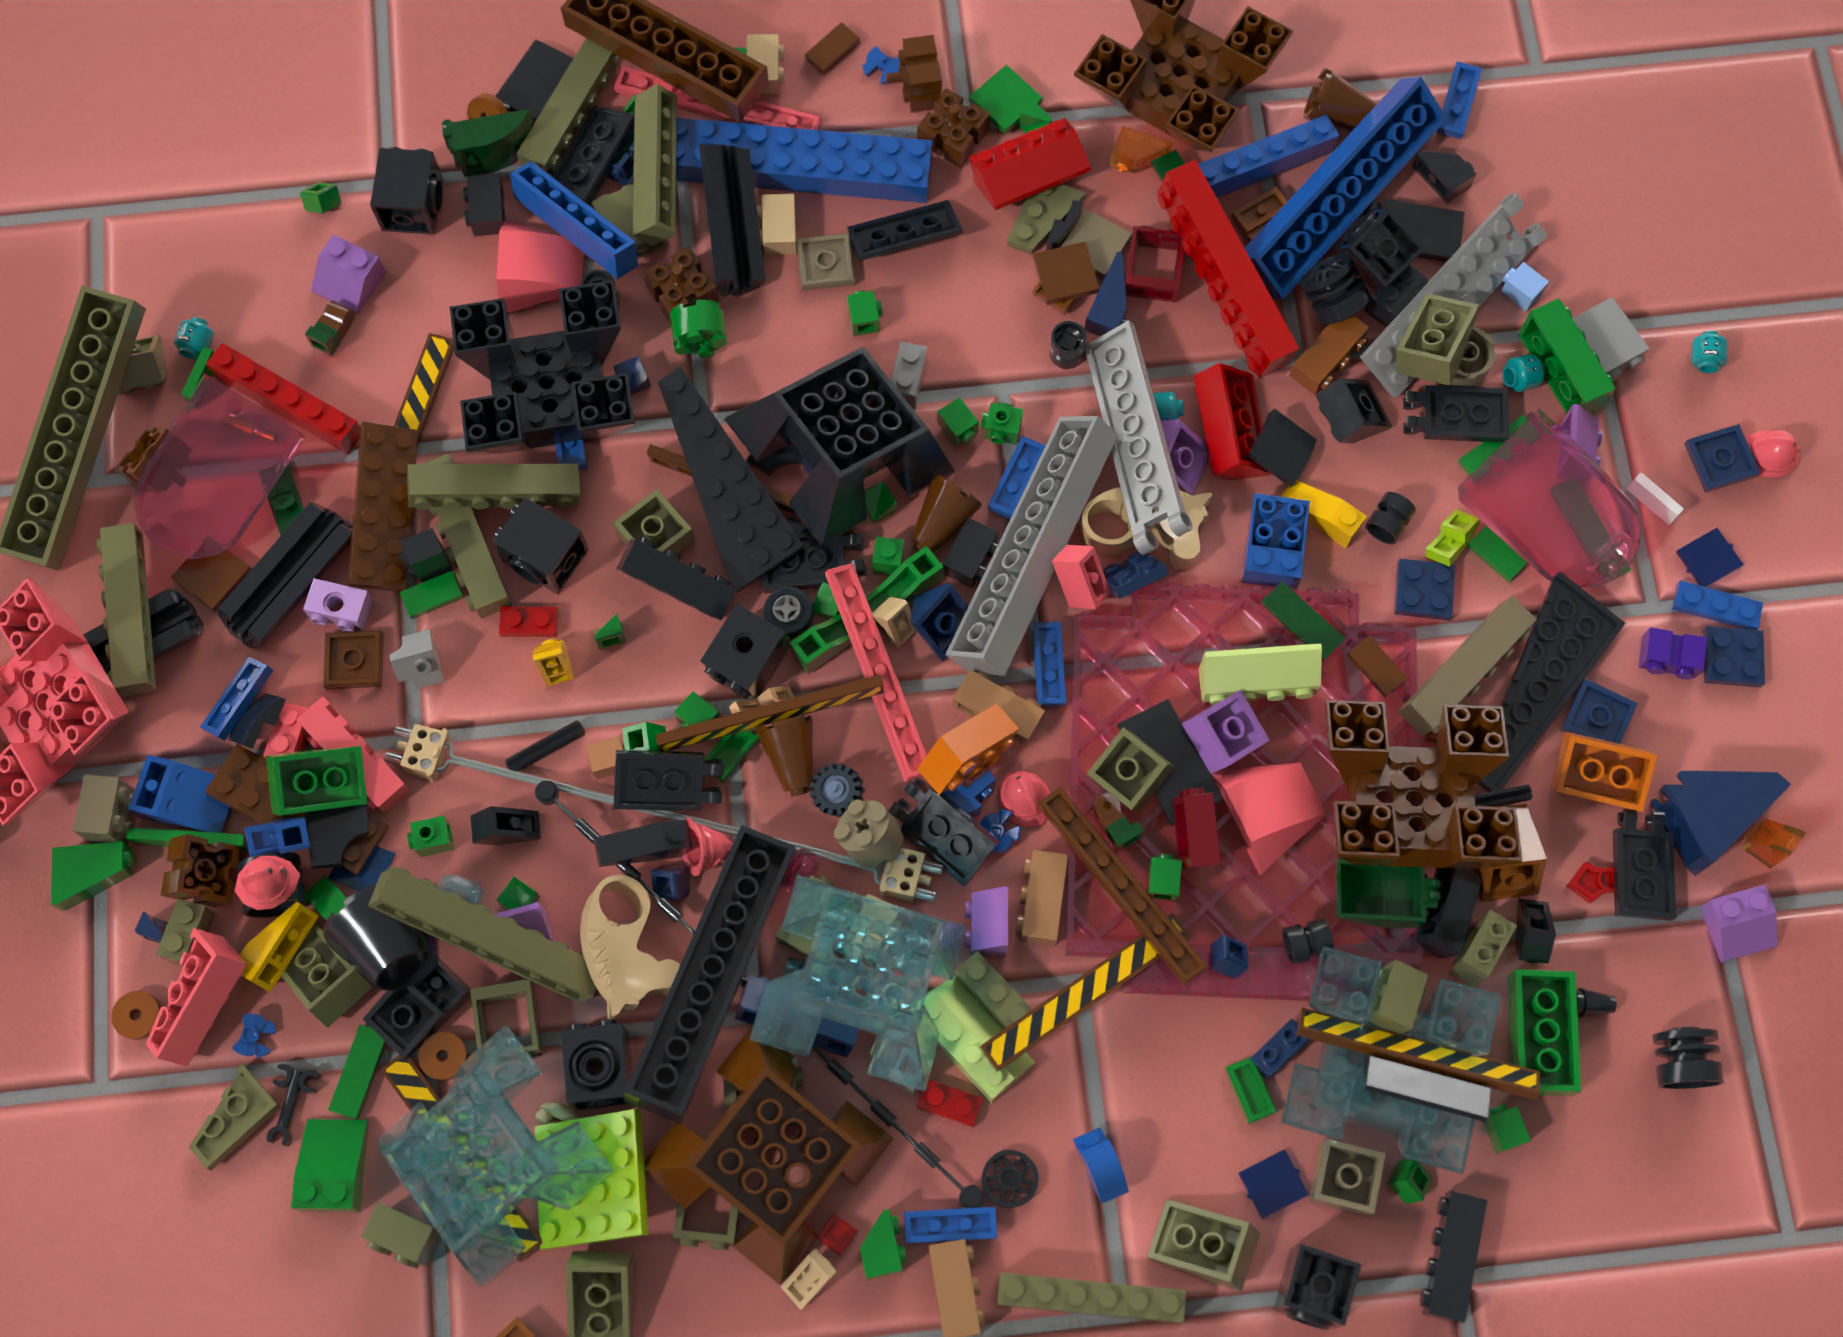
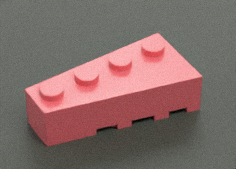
(331, 730)
(195, 998)

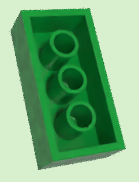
(1569, 363)
(1545, 1028)

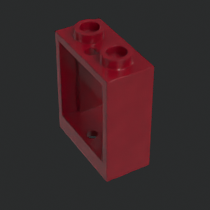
(1154, 287)
(1196, 828)

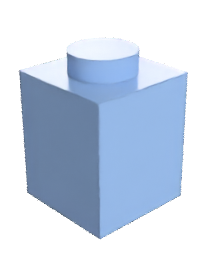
(1523, 286)

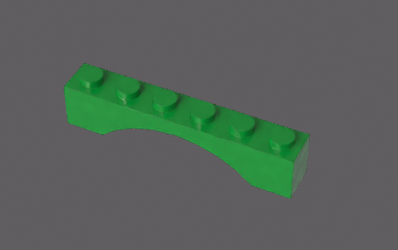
(831, 637)

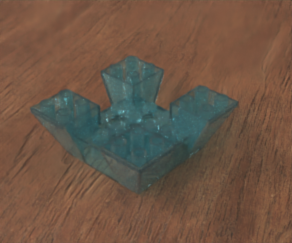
(826, 985)
(1336, 1092)
(517, 1166)

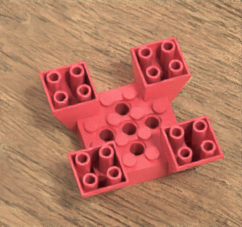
(51, 698)

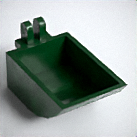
(487, 142)
(1385, 895)

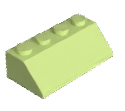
(1261, 673)
(962, 1030)

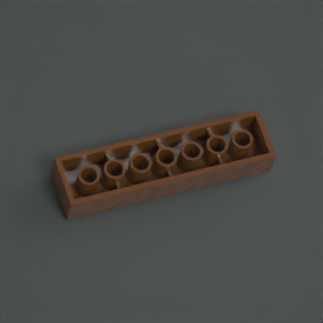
(671, 51)

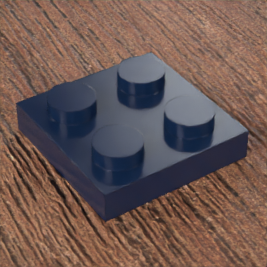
(1722, 458)
(1134, 574)
(1424, 589)
(1734, 657)
(1599, 713)

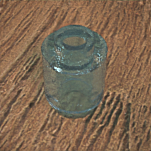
(466, 887)

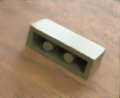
(992, 990)

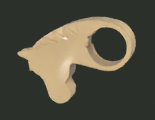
(1182, 549)
(611, 953)

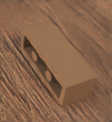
(980, 693)
(1042, 897)
(956, 1289)

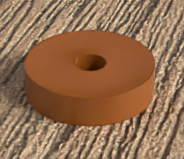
(484, 105)
(125, 1008)
(430, 1052)

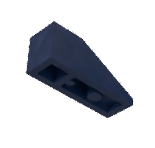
(1110, 303)

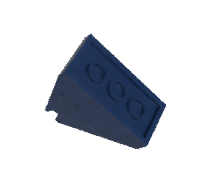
(1715, 810)

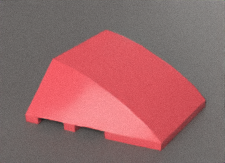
(535, 266)
(1270, 807)

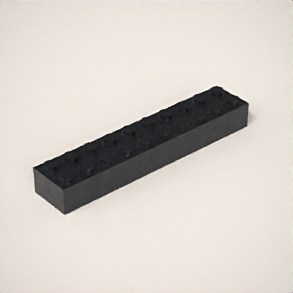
(709, 975)

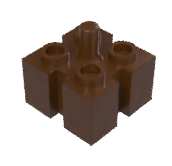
(918, 72)
(954, 127)
(680, 282)
(135, 462)
(200, 870)

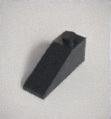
(644, 843)

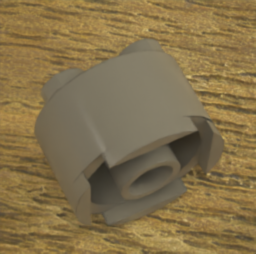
(1476, 361)
(869, 833)

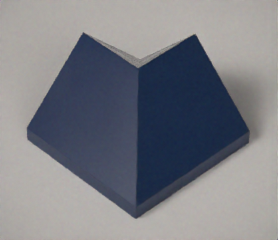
(938, 616)

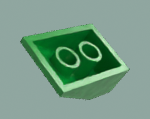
(316, 780)
(330, 1166)

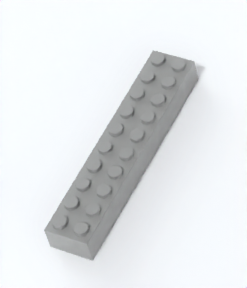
(1030, 542)

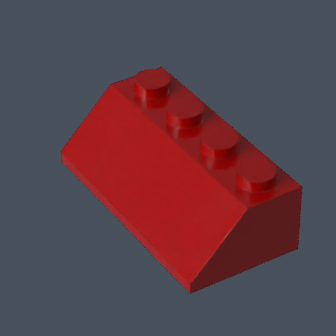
(1029, 164)
(1229, 420)

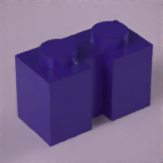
(1672, 653)

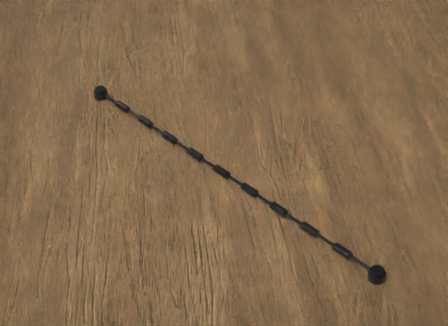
(970, 1196)

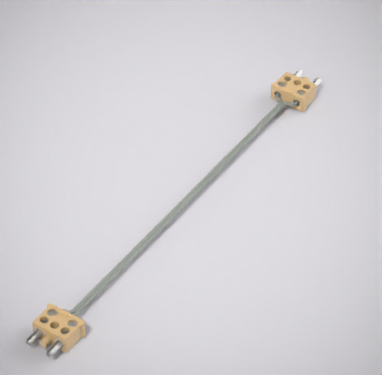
(435, 744)

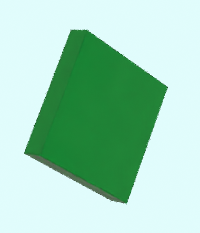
(1005, 98)

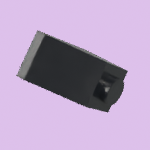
(1445, 173)
(504, 826)
(1534, 931)

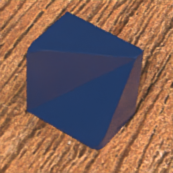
(636, 373)
(670, 881)
(151, 927)
(1229, 956)

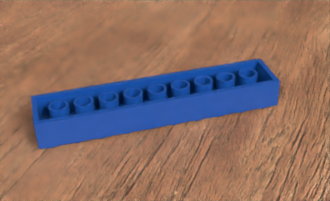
(814, 159)
(1344, 185)

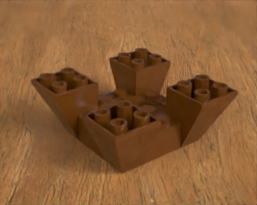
(1181, 72)
(1420, 801)
(824, 1149)

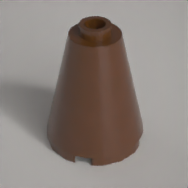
(1337, 100)
(942, 514)
(790, 752)

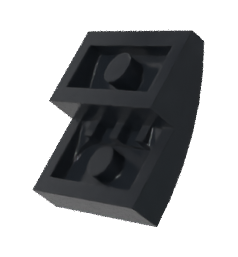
(1282, 448)
(263, 710)

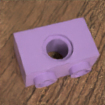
(326, 595)

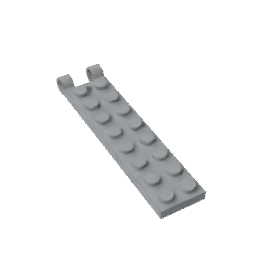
(1467, 276)
(1141, 446)

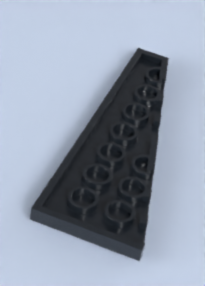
(740, 512)
(1557, 657)

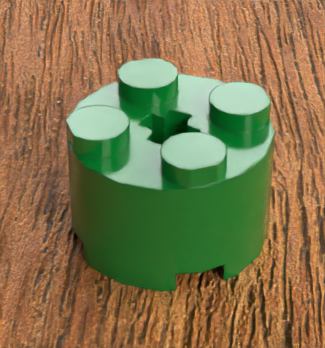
(698, 328)

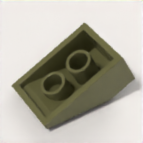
(1436, 339)
(324, 979)
(1204, 1244)
(600, 1293)

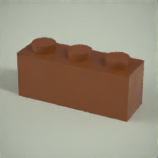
(1329, 353)

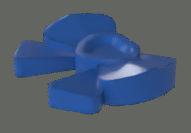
(884, 63)
(994, 824)
(247, 1044)

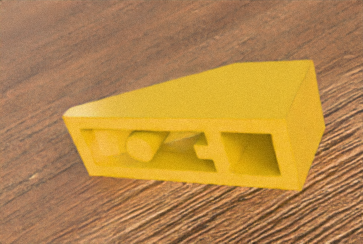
(1328, 513)
(553, 662)
(276, 945)

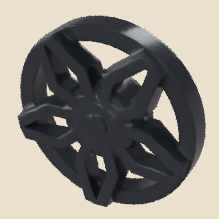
(1010, 1179)

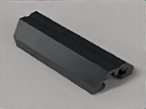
(732, 218)
(285, 574)
(172, 625)

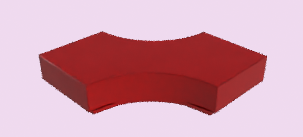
(1592, 881)

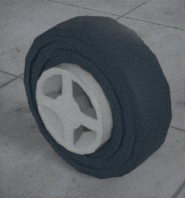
(784, 602)

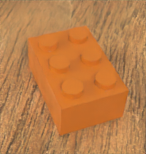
(968, 749)
(1604, 771)

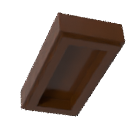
(832, 48)
(1377, 666)

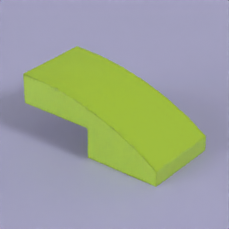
(1454, 537)

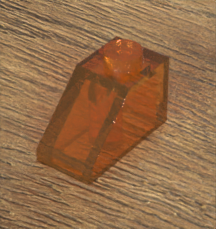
(1136, 150)
(1771, 841)

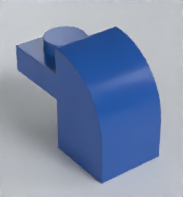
(968, 798)
(280, 835)
(1101, 1165)

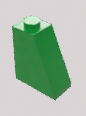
(88, 870)

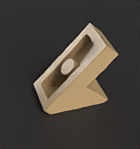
(896, 619)

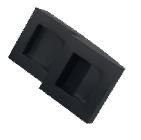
(1061, 229)

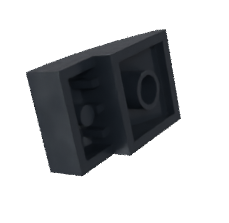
(416, 1012)

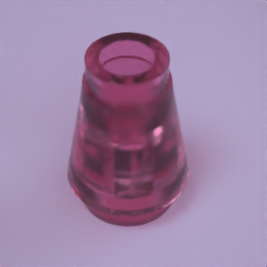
(804, 864)

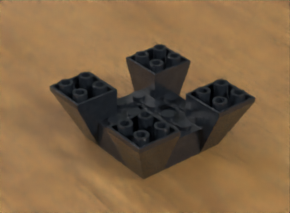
(543, 374)
(867, 430)

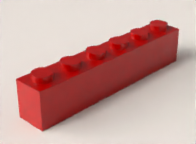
(284, 398)

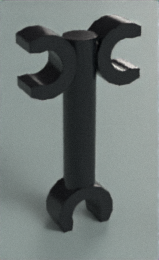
(294, 1081)

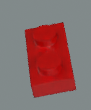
(528, 621)
(950, 1103)

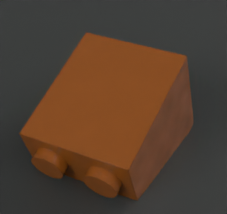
(1516, 879)

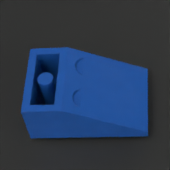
(1275, 541)
(177, 797)

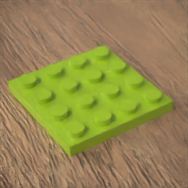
(616, 1204)

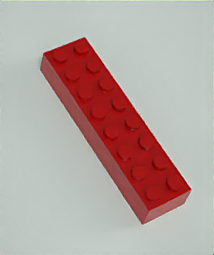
(1226, 269)

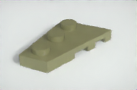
(1039, 215)
(238, 1115)

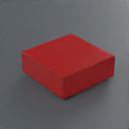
(837, 1234)

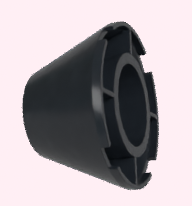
(380, 946)

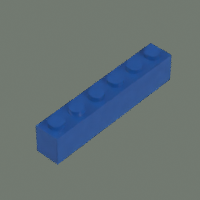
(1270, 156)
(574, 220)

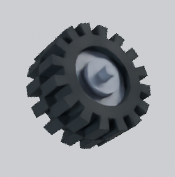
(836, 788)

